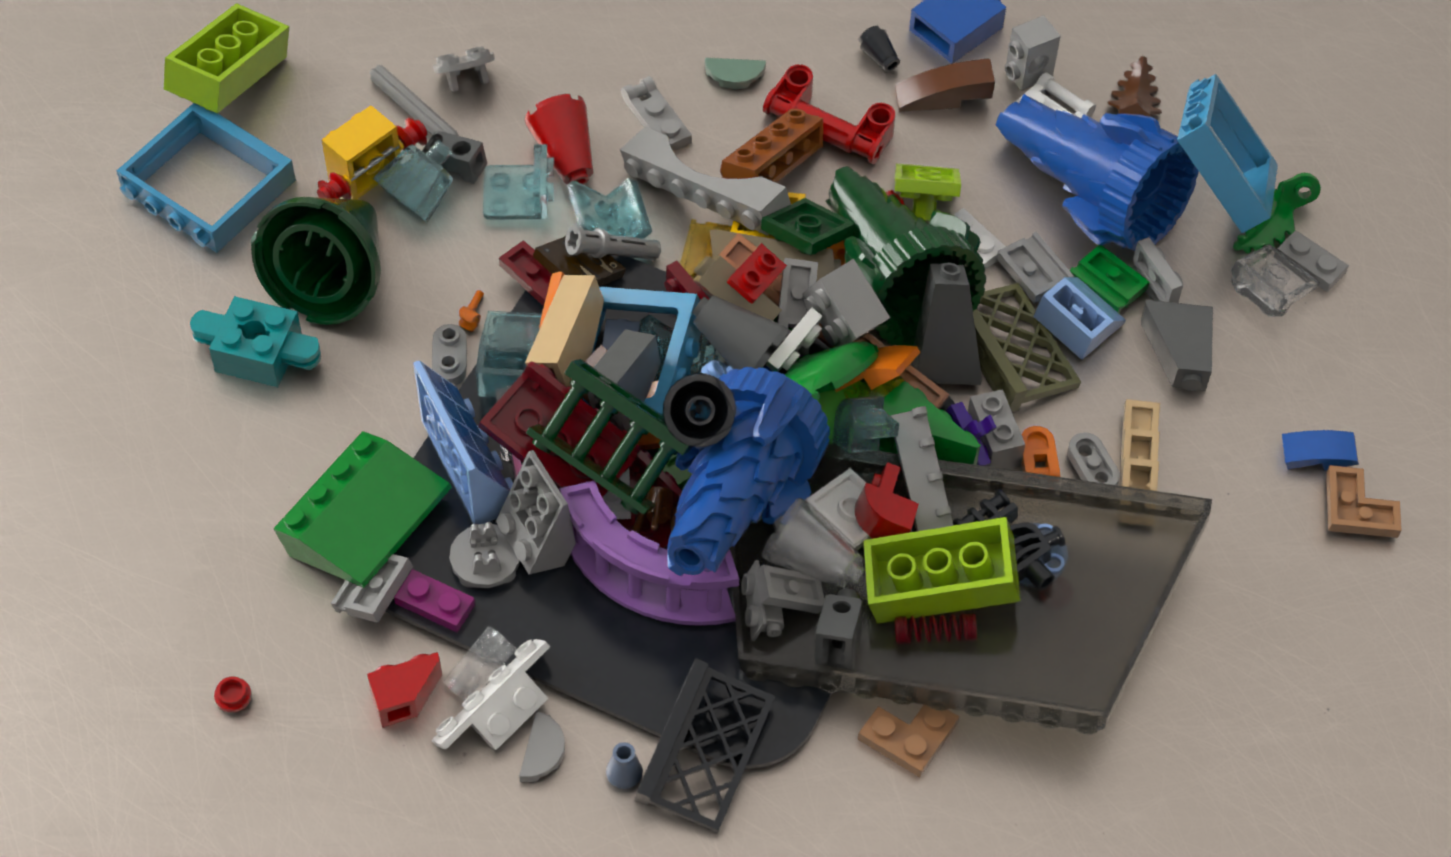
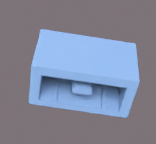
(1077, 316)

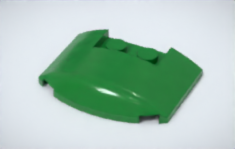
(832, 367)

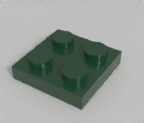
(807, 226)

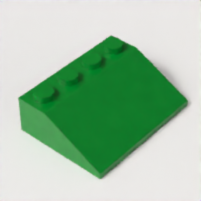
(361, 510)

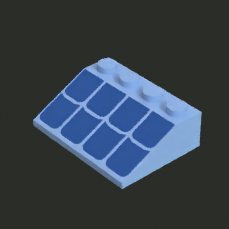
(461, 445)

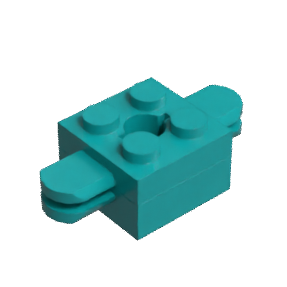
(253, 357)

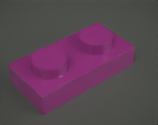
(434, 600)

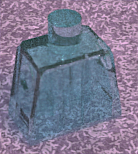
(417, 178)

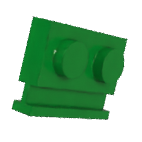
(1110, 278)

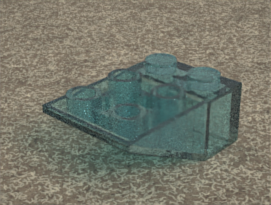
(504, 349)

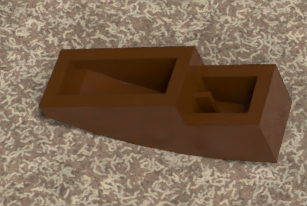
(946, 86)

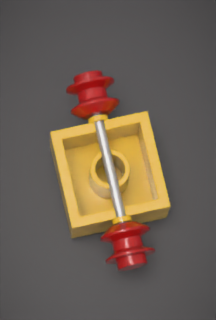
(362, 150)

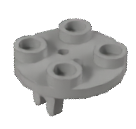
(475, 59)
(483, 557)

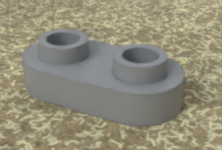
(450, 352)
(1096, 465)

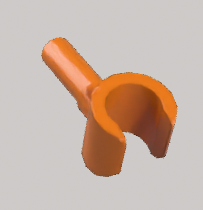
(470, 318)

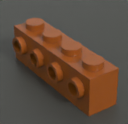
(776, 148)

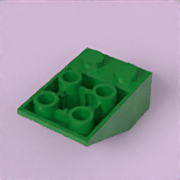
(950, 440)

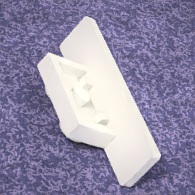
(502, 704)

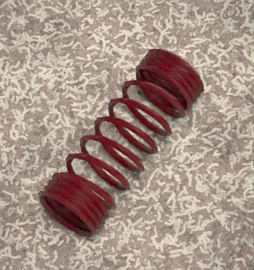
(969, 621)

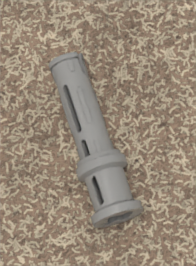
(601, 243)

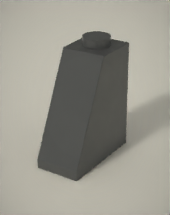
(1181, 341)
(632, 365)

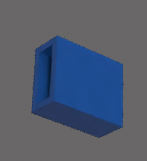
(956, 25)

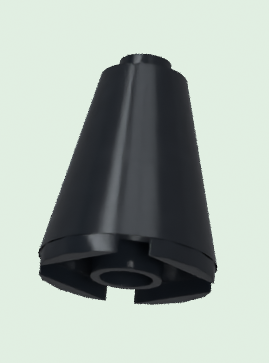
(710, 410)

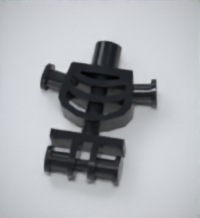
(1030, 544)

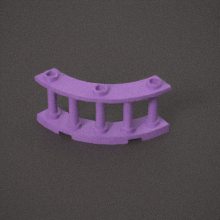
(637, 570)

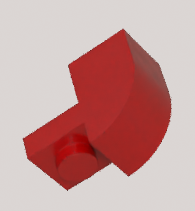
(880, 510)

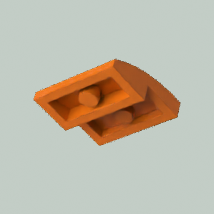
(887, 366)

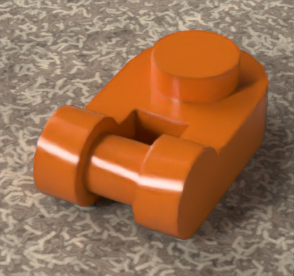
(1040, 447)

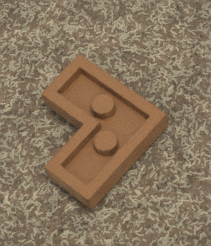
(1353, 512)
(909, 744)

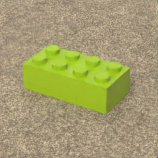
(226, 58)
(941, 570)

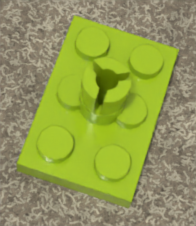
(926, 186)

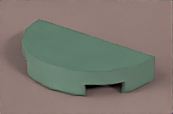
(734, 72)

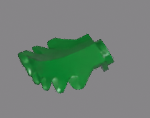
(1285, 201)

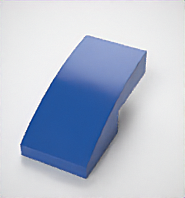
(1320, 447)

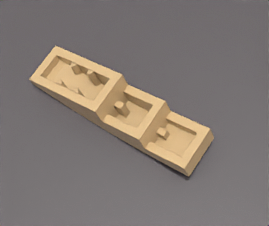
(1140, 445)

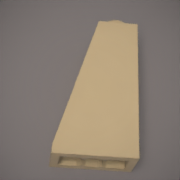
(569, 325)

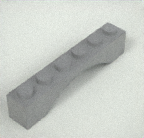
(742, 200)

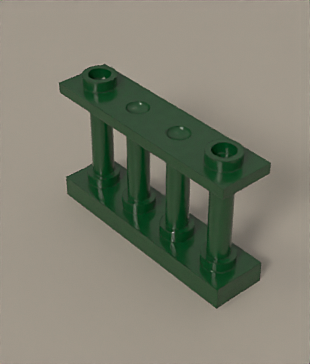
(613, 400)

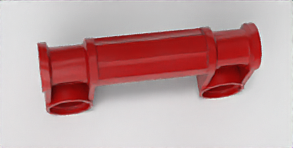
(865, 139)

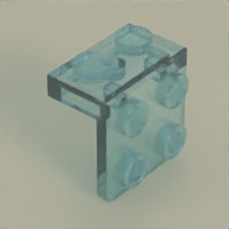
(519, 189)
(618, 213)

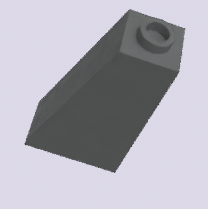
(947, 329)

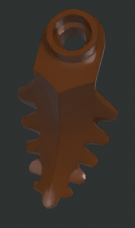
(1137, 89)

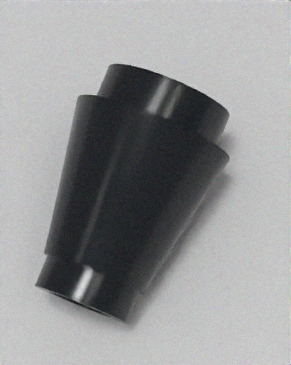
(879, 48)

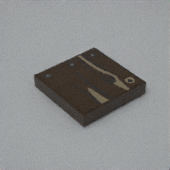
(557, 259)

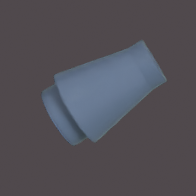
(624, 767)

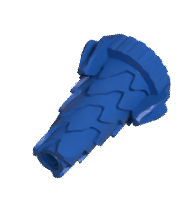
(1124, 170)
(749, 472)

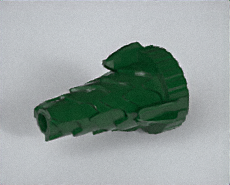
(897, 250)

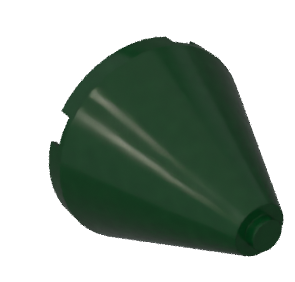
(319, 257)

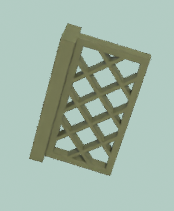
(995, 364)

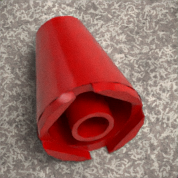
(565, 130)

